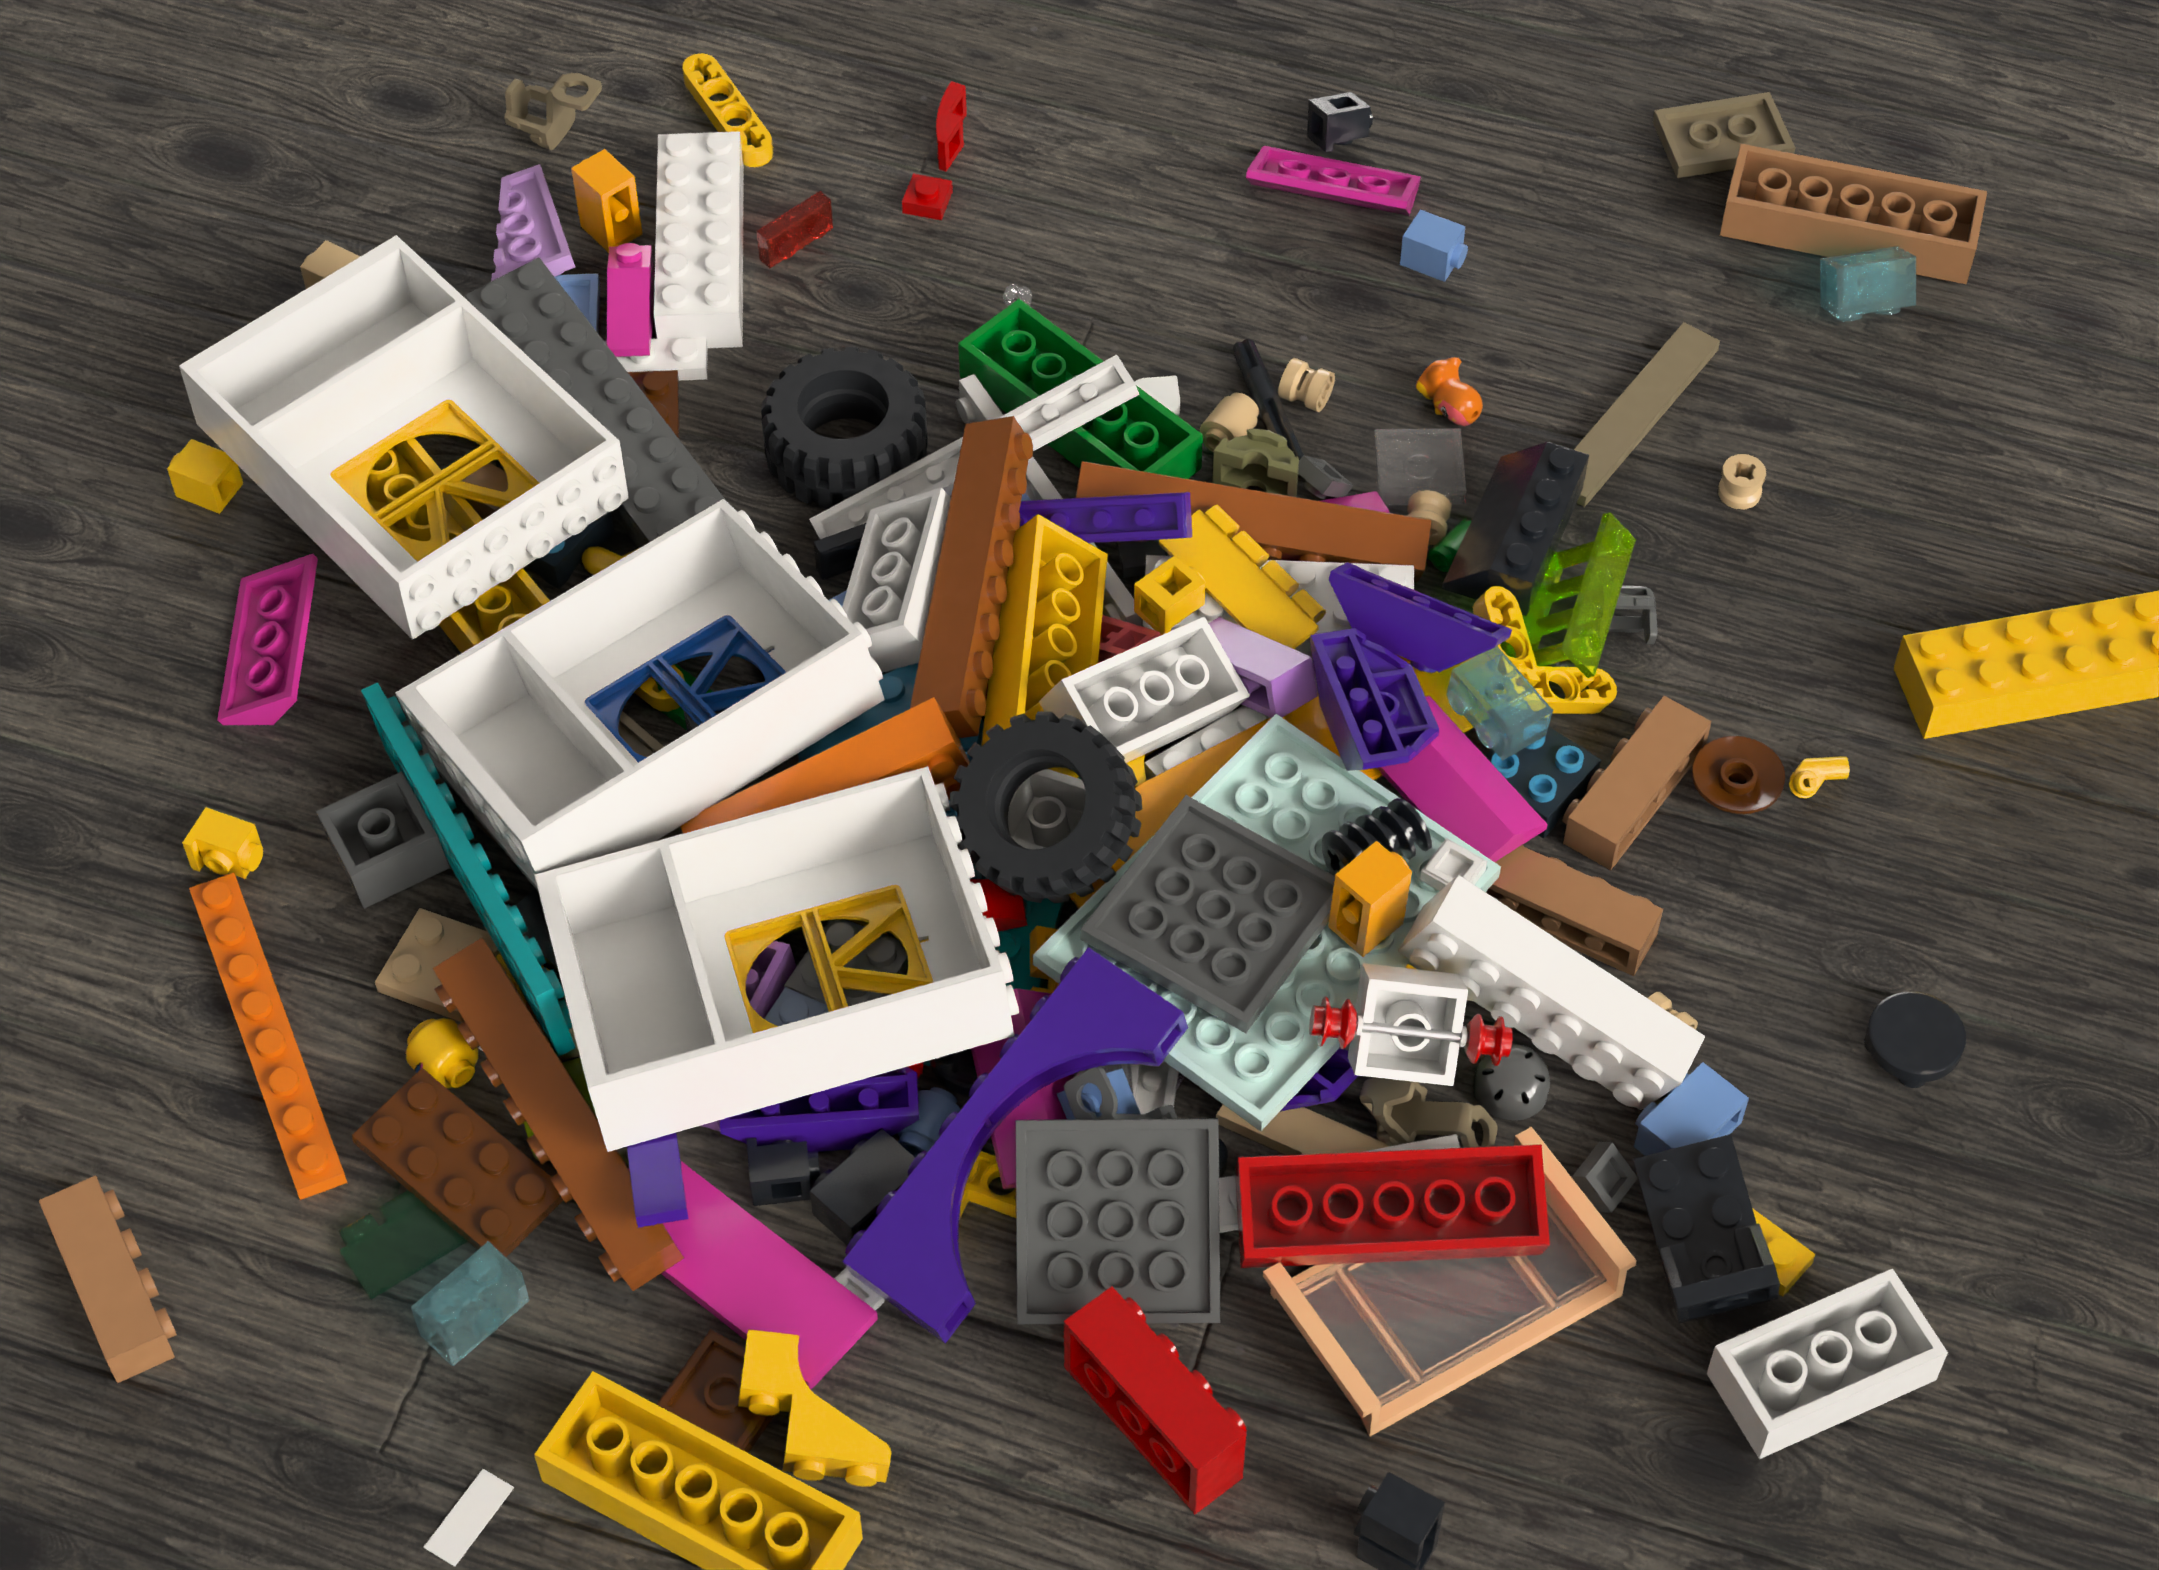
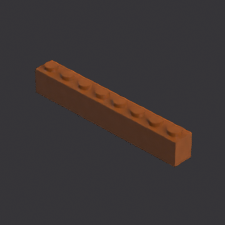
(1282, 524)
(973, 572)
(555, 1112)

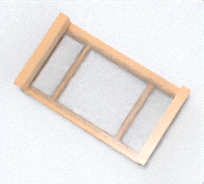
(1425, 1327)

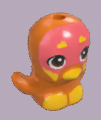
(1450, 395)

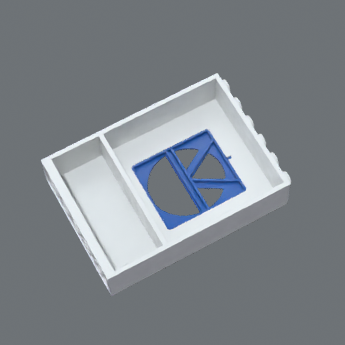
(536, 709)

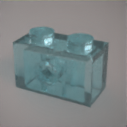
(1868, 283)
(1498, 703)
(470, 1303)

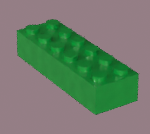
(1027, 355)

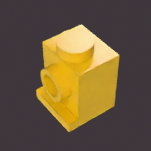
(1169, 594)
(223, 844)

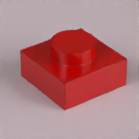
(927, 196)

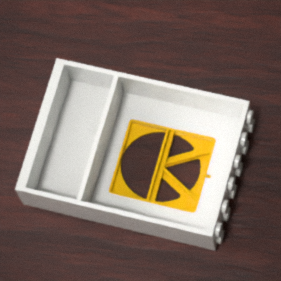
(391, 357)
(667, 931)

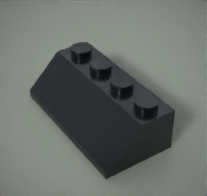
(1519, 523)

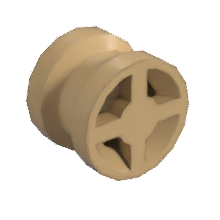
(1741, 481)
(1433, 507)

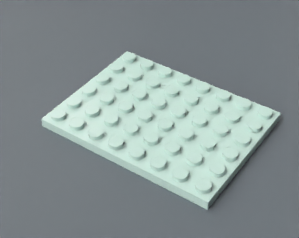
(1291, 795)

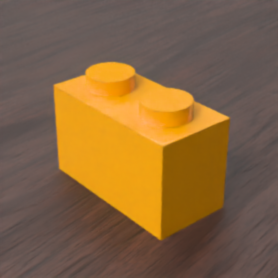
(607, 200)
(1370, 898)

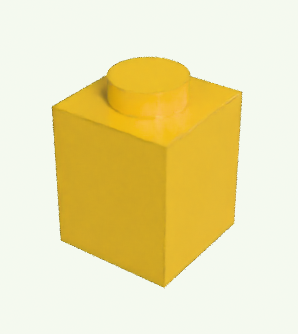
(204, 476)

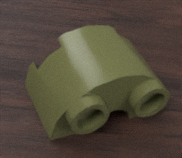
(1257, 460)

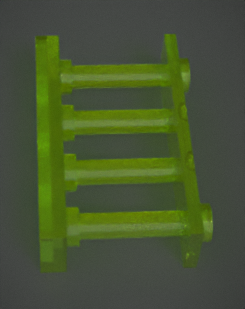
(1595, 604)

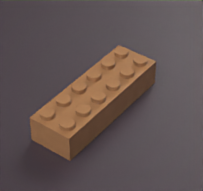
(1852, 209)

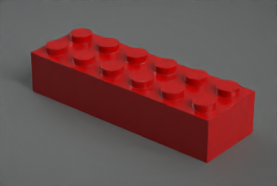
(1391, 1206)

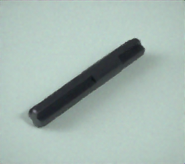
(1264, 393)

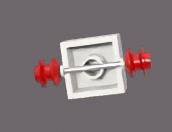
(1409, 1026)

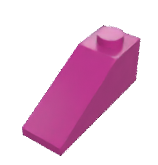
(630, 299)

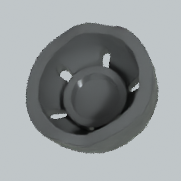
(1512, 1079)

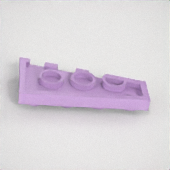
(529, 225)

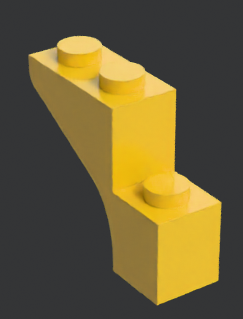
(818, 1435)

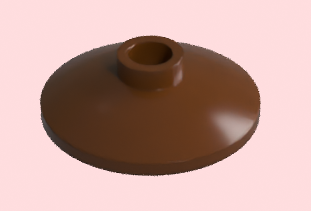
(1741, 761)

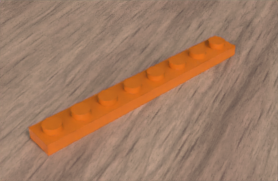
(268, 1037)

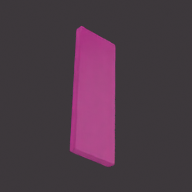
(761, 1281)

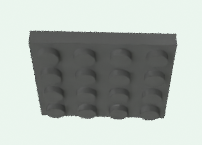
(1213, 913)
(1120, 1210)

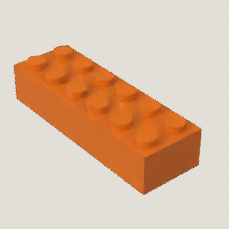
(891, 748)

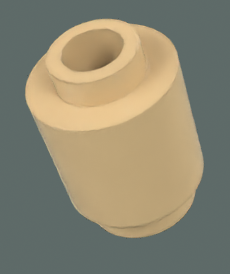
(1229, 420)

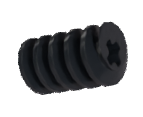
(1392, 826)

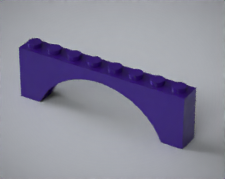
(1086, 1023)

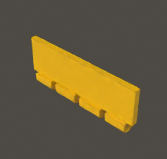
(1233, 578)

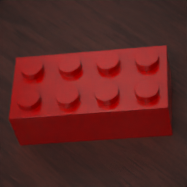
(1155, 1398)

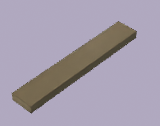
(1643, 405)

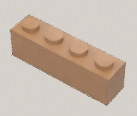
(1635, 782)
(1578, 908)
(107, 1280)

